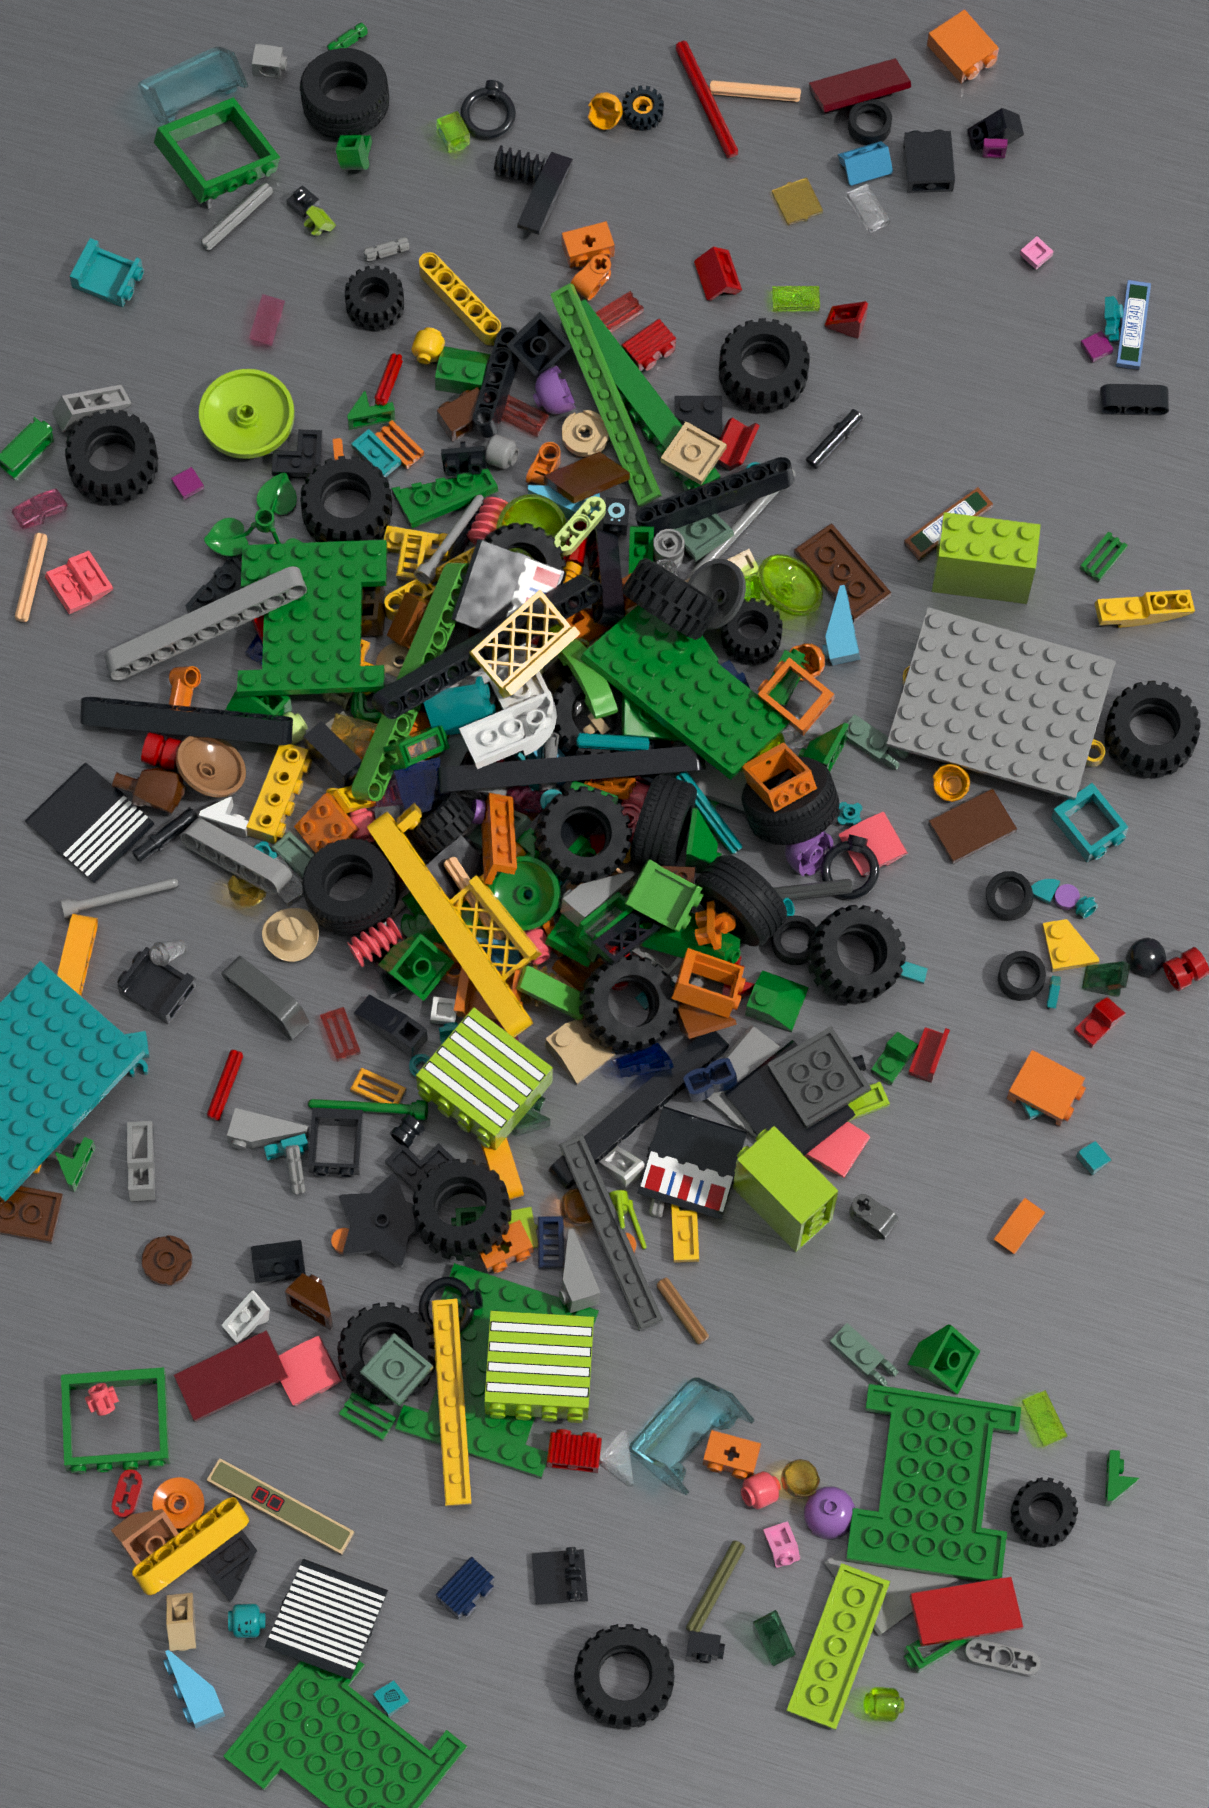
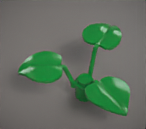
(274, 496)

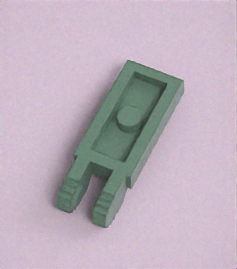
(872, 742)
(862, 1354)

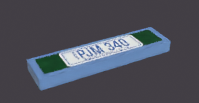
(1133, 325)

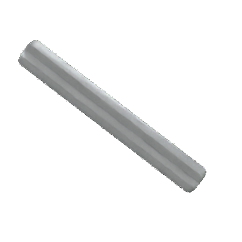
(236, 216)

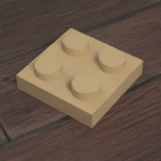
(693, 453)

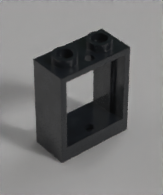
(335, 1117)

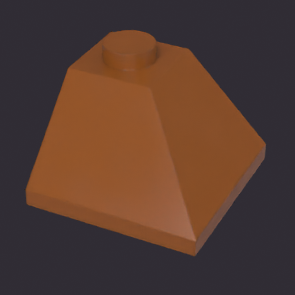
(698, 1022)

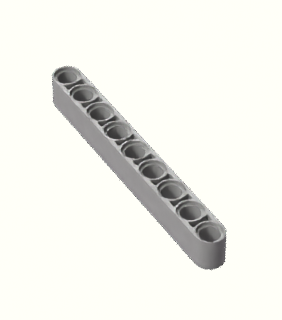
(205, 623)

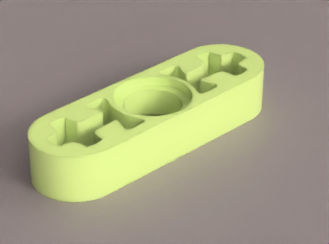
(581, 515)

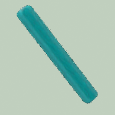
(712, 817)

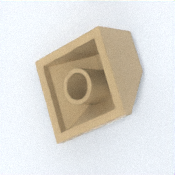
(576, 1050)

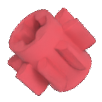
(101, 1399)

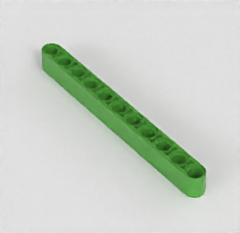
(427, 644)

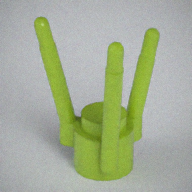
(622, 1206)

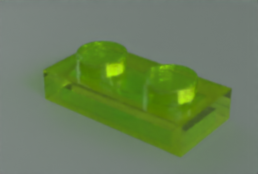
(795, 298)

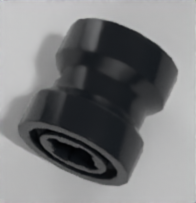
(407, 1131)

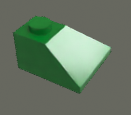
(827, 746)
(701, 844)
(416, 964)
(776, 1001)
(944, 1358)

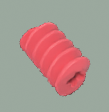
(486, 519)
(374, 941)

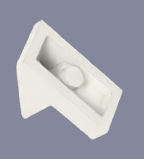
(219, 816)
(246, 1317)

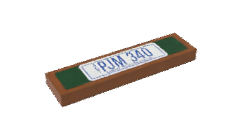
(927, 537)

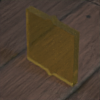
(797, 201)

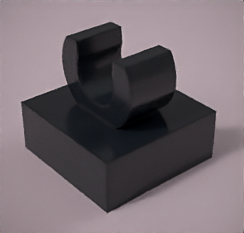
(302, 200)

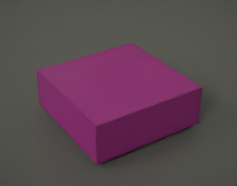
(994, 148)
(1096, 346)
(187, 483)

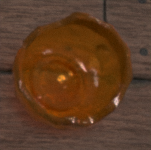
(573, 1209)

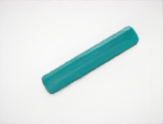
(612, 742)

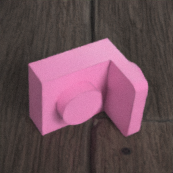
(782, 1544)

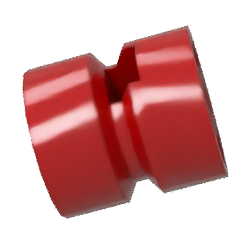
(160, 751)
(1185, 969)

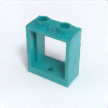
(1070, 806)

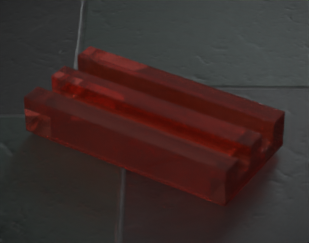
(616, 304)
(539, 425)
(347, 1052)

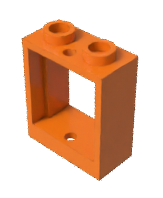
(813, 712)
(780, 759)
(714, 969)

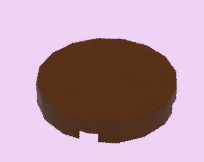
(167, 1260)

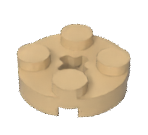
(580, 422)

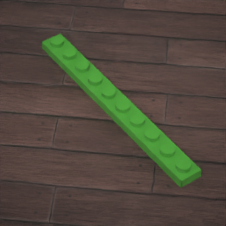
(605, 394)

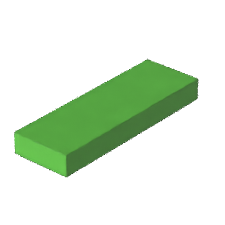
(550, 992)

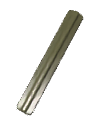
(715, 1587)

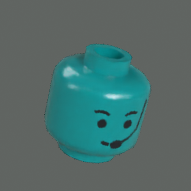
(246, 1621)

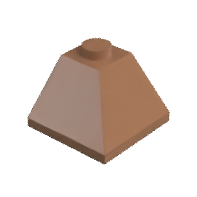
(144, 1533)

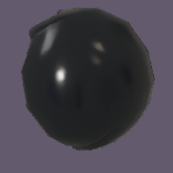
(1146, 957)

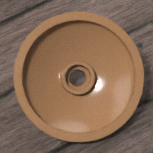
(211, 766)

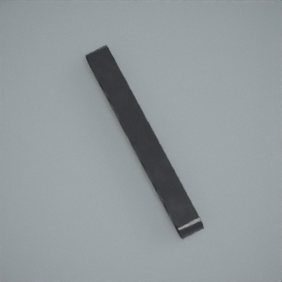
(186, 720)
(645, 1102)

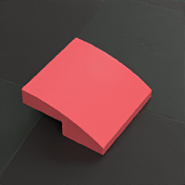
(79, 582)
(881, 840)
(840, 1149)
(308, 1370)

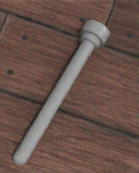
(426, 572)
(72, 906)

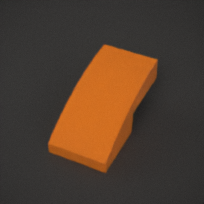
(1019, 1225)

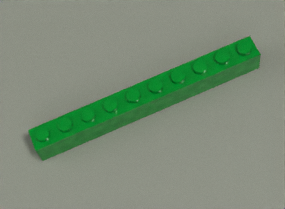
(639, 396)

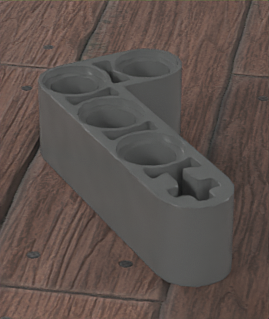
(267, 996)

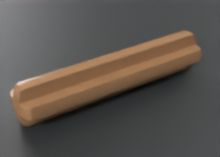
(682, 1310)

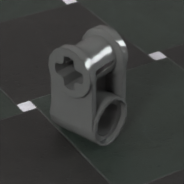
(875, 1218)

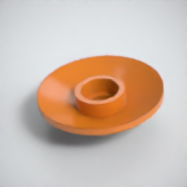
(179, 1490)

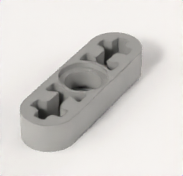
(1020, 1668)

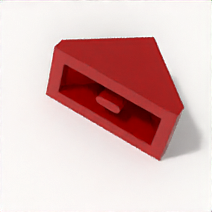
(848, 318)

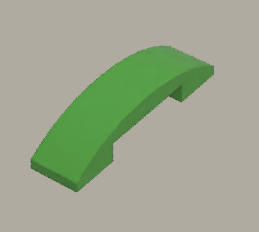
(596, 688)

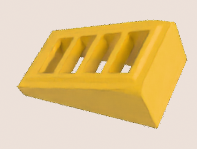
(417, 535)

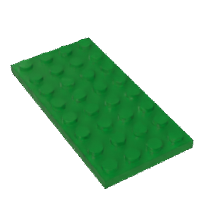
(685, 691)

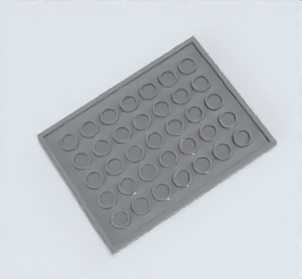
(1001, 703)

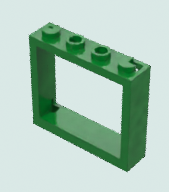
(169, 134)
(119, 1378)

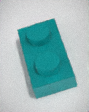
(376, 452)

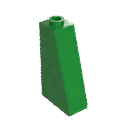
(676, 943)

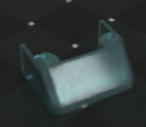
(191, 81)
(683, 1426)

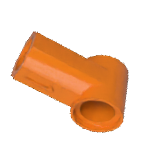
(183, 683)

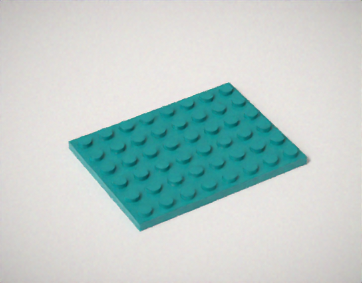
(53, 1069)

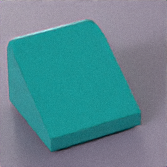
(1093, 1157)

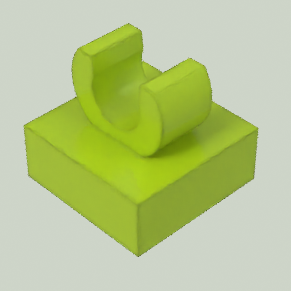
(320, 219)

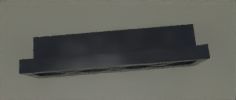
(617, 935)

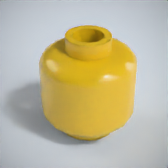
(428, 345)

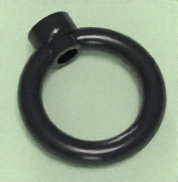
(493, 91)
(858, 845)
(470, 1300)

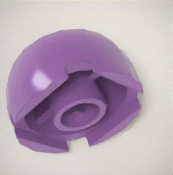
(553, 392)
(808, 855)
(829, 1512)

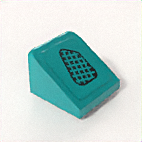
(390, 1698)

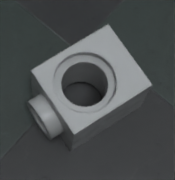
(268, 61)

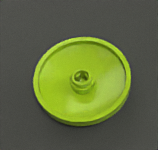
(246, 413)

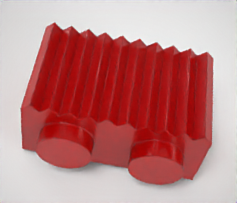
(650, 345)
(574, 1451)

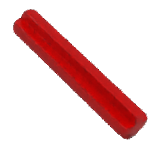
(388, 379)
(224, 1085)

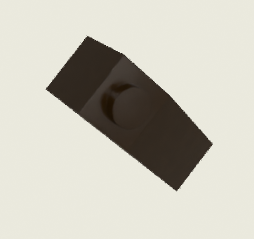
(373, 611)

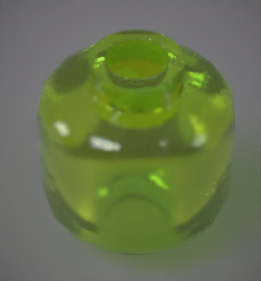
(883, 1704)

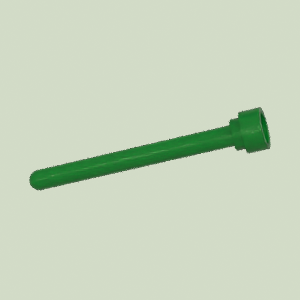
(416, 1109)

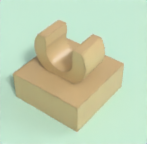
(597, 725)

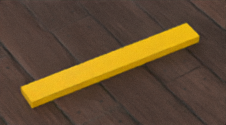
(451, 1402)

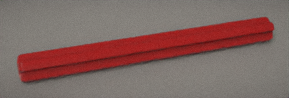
(706, 99)

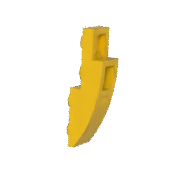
(1144, 610)

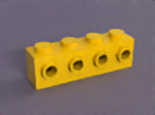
(278, 793)

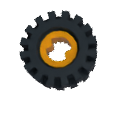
(653, 112)

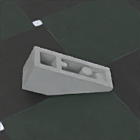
(76, 406)
(589, 896)
(258, 1130)
(578, 1283)

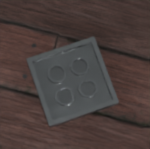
(819, 1077)

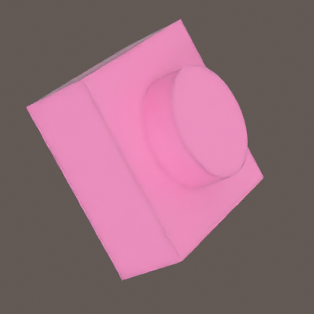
(1036, 252)

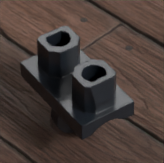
(463, 458)

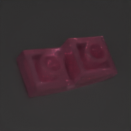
(267, 319)
(34, 510)
(525, 799)

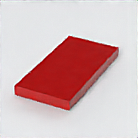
(966, 1611)

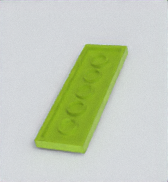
(838, 1646)

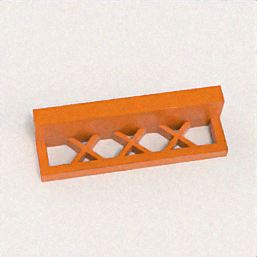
(498, 837)

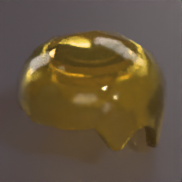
(244, 893)
(800, 1479)

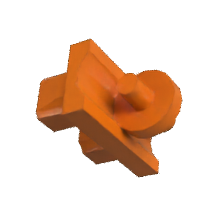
(712, 925)

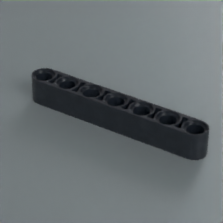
(717, 496)

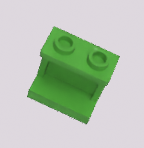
(664, 896)

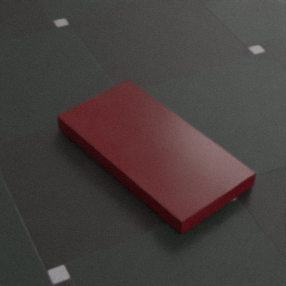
(860, 85)
(230, 1376)

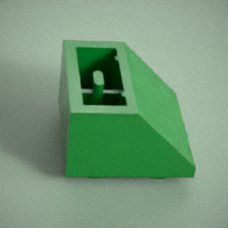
(260, 704)

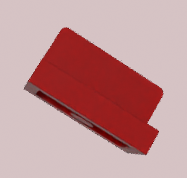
(717, 273)
(738, 441)
(928, 1054)

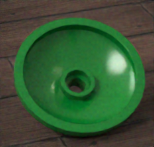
(533, 876)

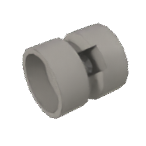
(669, 545)

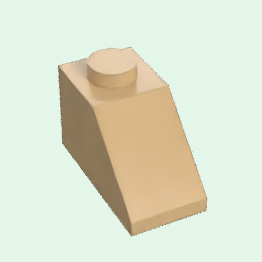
(181, 1622)

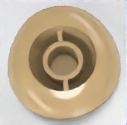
(291, 934)

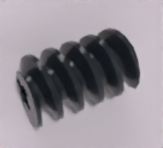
(518, 164)

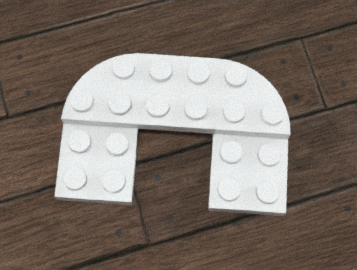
(522, 724)

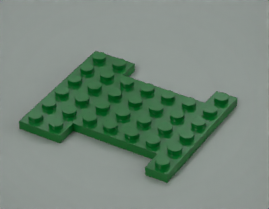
(316, 638)
(488, 1438)
(933, 1486)
(339, 1746)

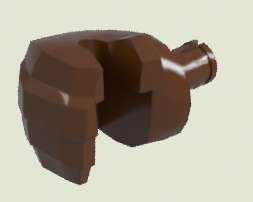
(153, 788)

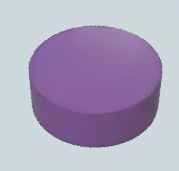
(478, 808)
(1066, 896)

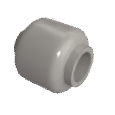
(500, 451)

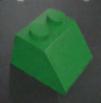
(460, 370)

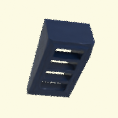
(541, 1241)

